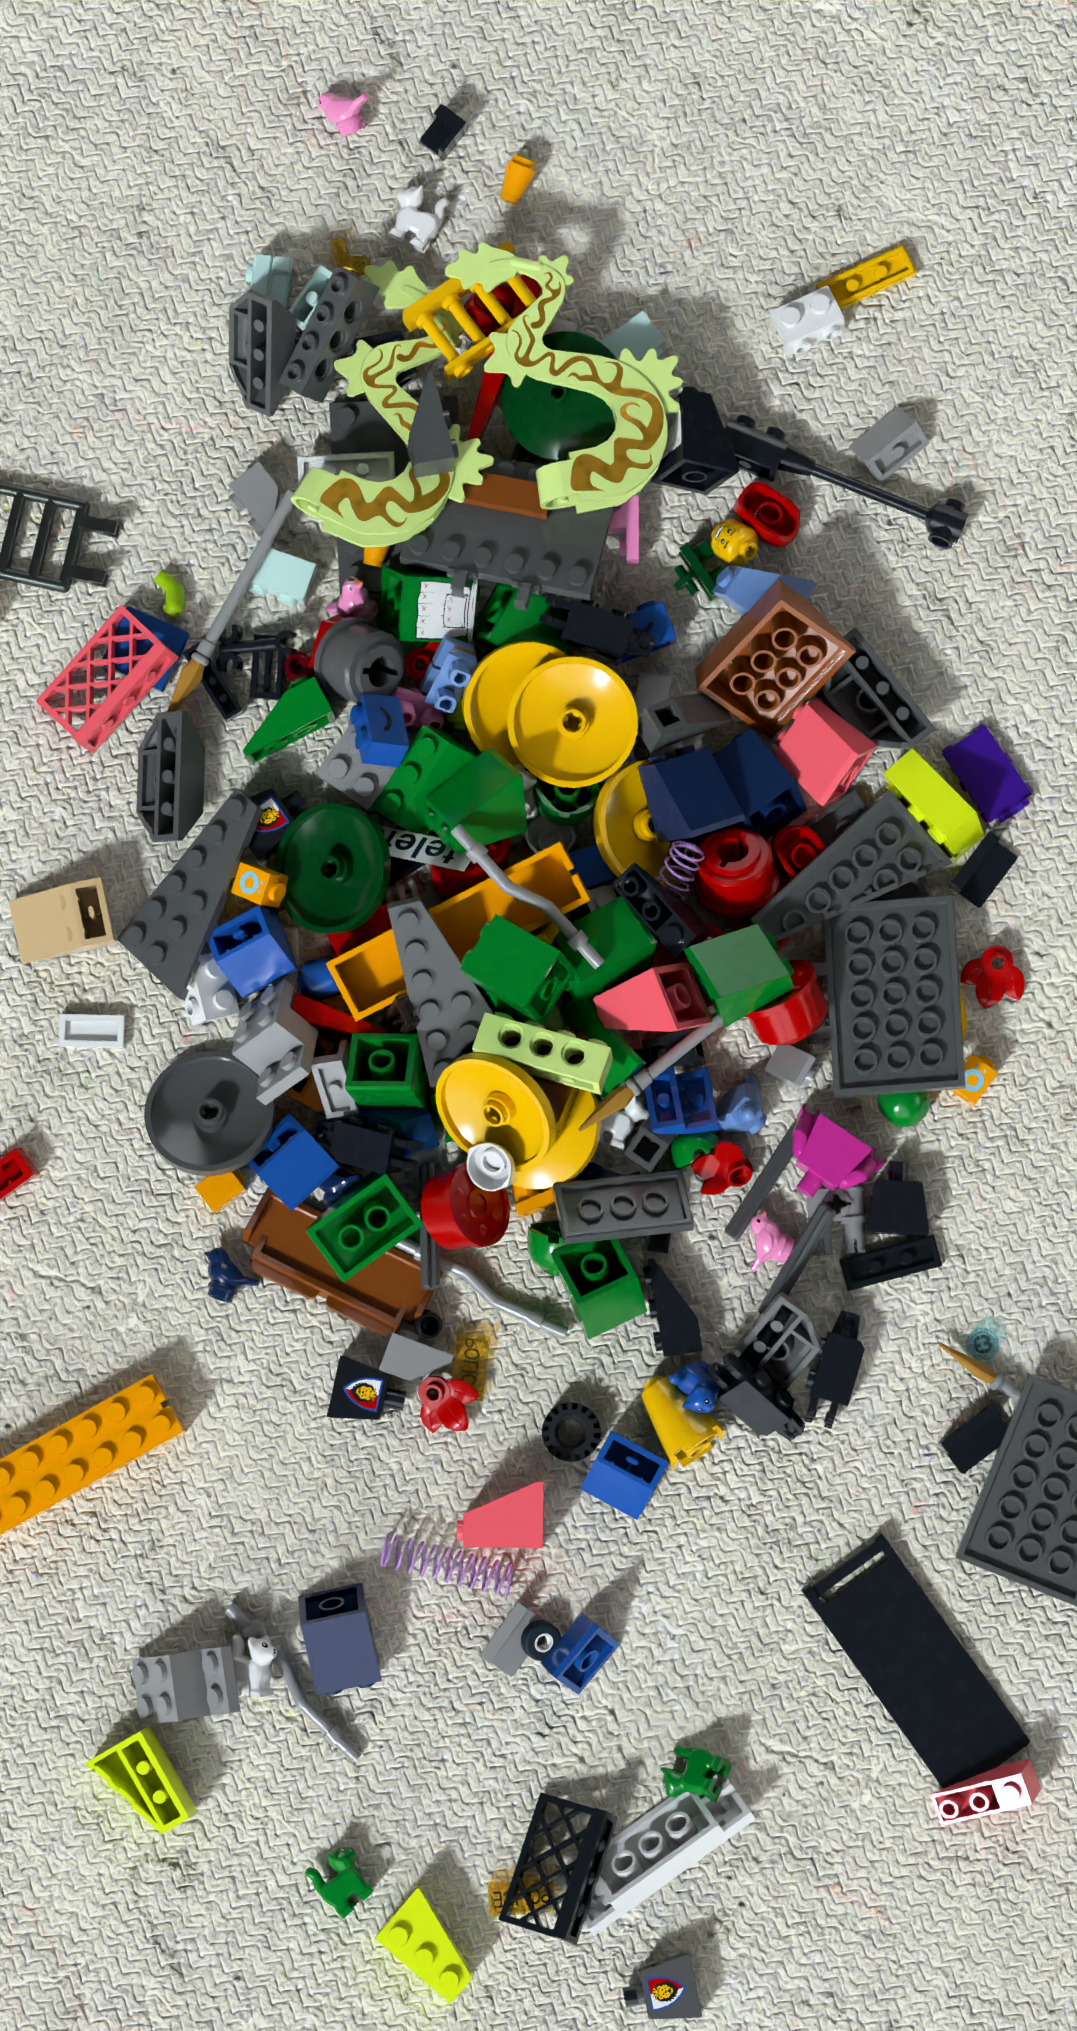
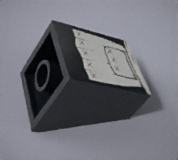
(697, 446)

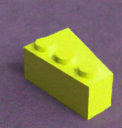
(934, 804)
(146, 1779)
(425, 1946)

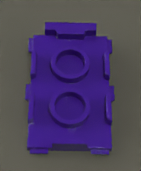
(988, 776)

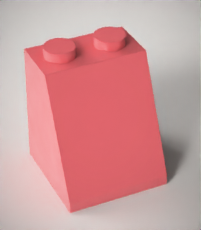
(822, 751)
(655, 1001)
(506, 1521)

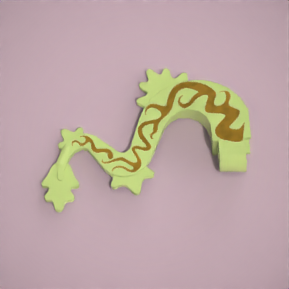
(630, 387)
(401, 507)

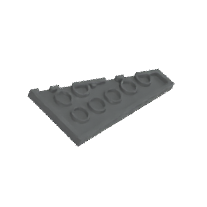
(863, 862)
(188, 902)
(441, 994)

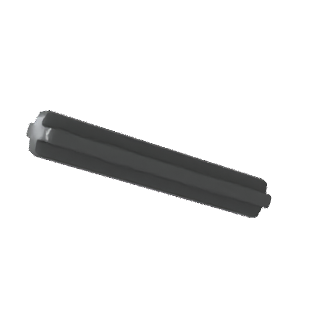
(761, 1187)
(428, 1247)
(800, 1254)

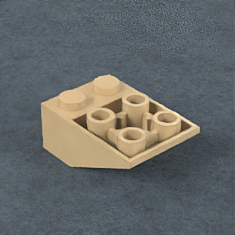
(63, 920)

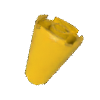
(681, 1432)

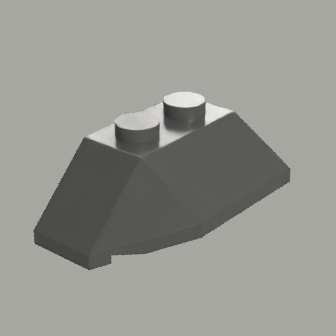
(259, 349)
(874, 700)
(170, 777)
(780, 1340)

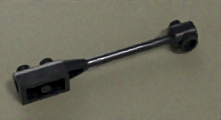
(768, 452)

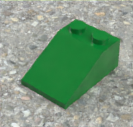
(294, 716)
(363, 1225)

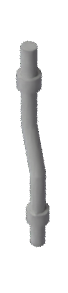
(576, 939)
(534, 1319)
(332, 1733)

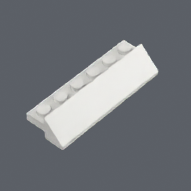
(661, 1849)

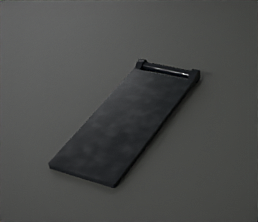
(917, 1667)

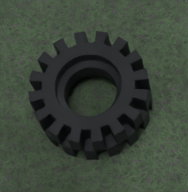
(591, 1432)

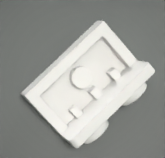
(808, 321)
(210, 993)

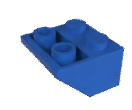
(252, 950)
(292, 1163)
(624, 1475)

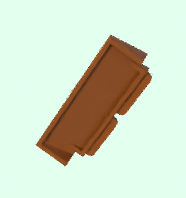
(374, 1297)

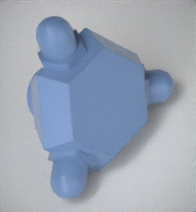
(742, 1108)

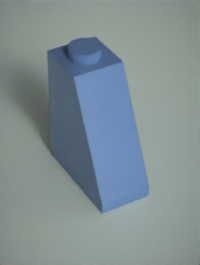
(746, 586)

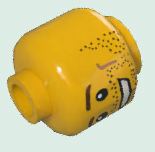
(734, 542)

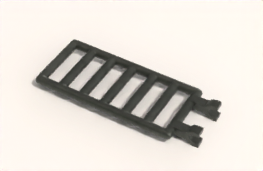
(81, 523)

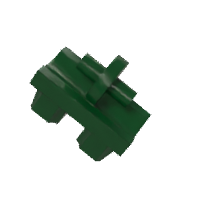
(693, 557)

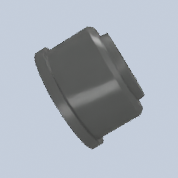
(358, 660)

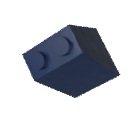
(759, 784)
(687, 794)
(339, 1639)

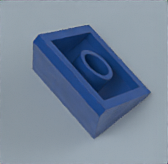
(580, 1653)

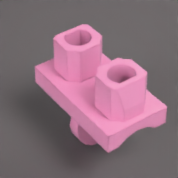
(416, 711)

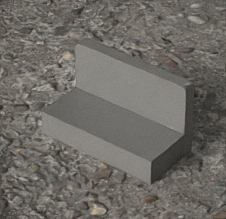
(890, 444)
(330, 1079)
(505, 1646)

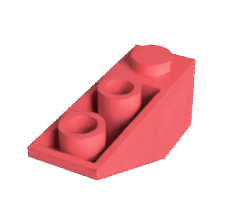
(988, 1793)

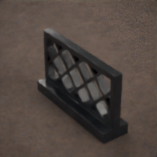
(581, 1881)

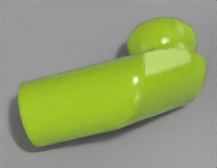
(174, 594)

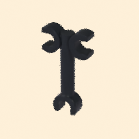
(232, 646)

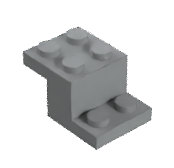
(350, 776)
(274, 1041)
(185, 1685)

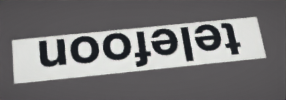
(423, 849)

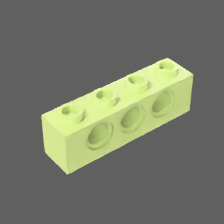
(586, 1075)

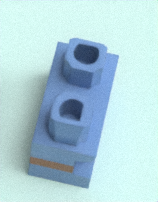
(448, 673)

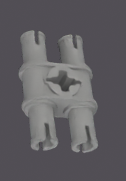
(850, 1216)

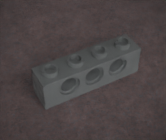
(329, 334)

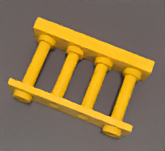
(448, 297)

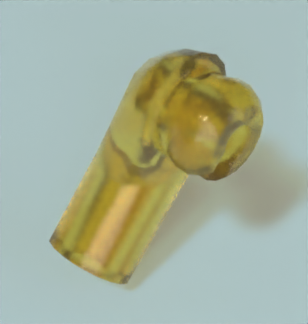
(347, 260)

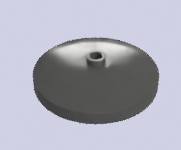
(191, 1094)

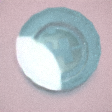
(982, 1344)

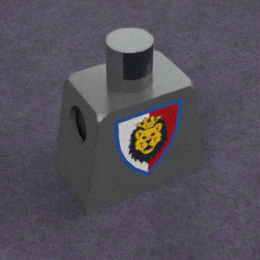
(666, 1989)

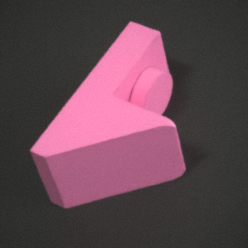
(626, 522)

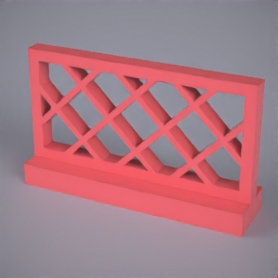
(119, 700)

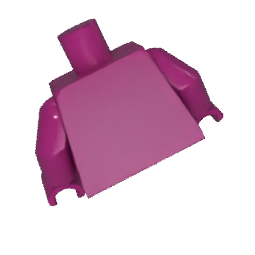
(829, 1154)

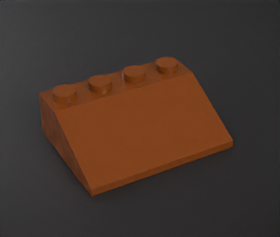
(773, 660)

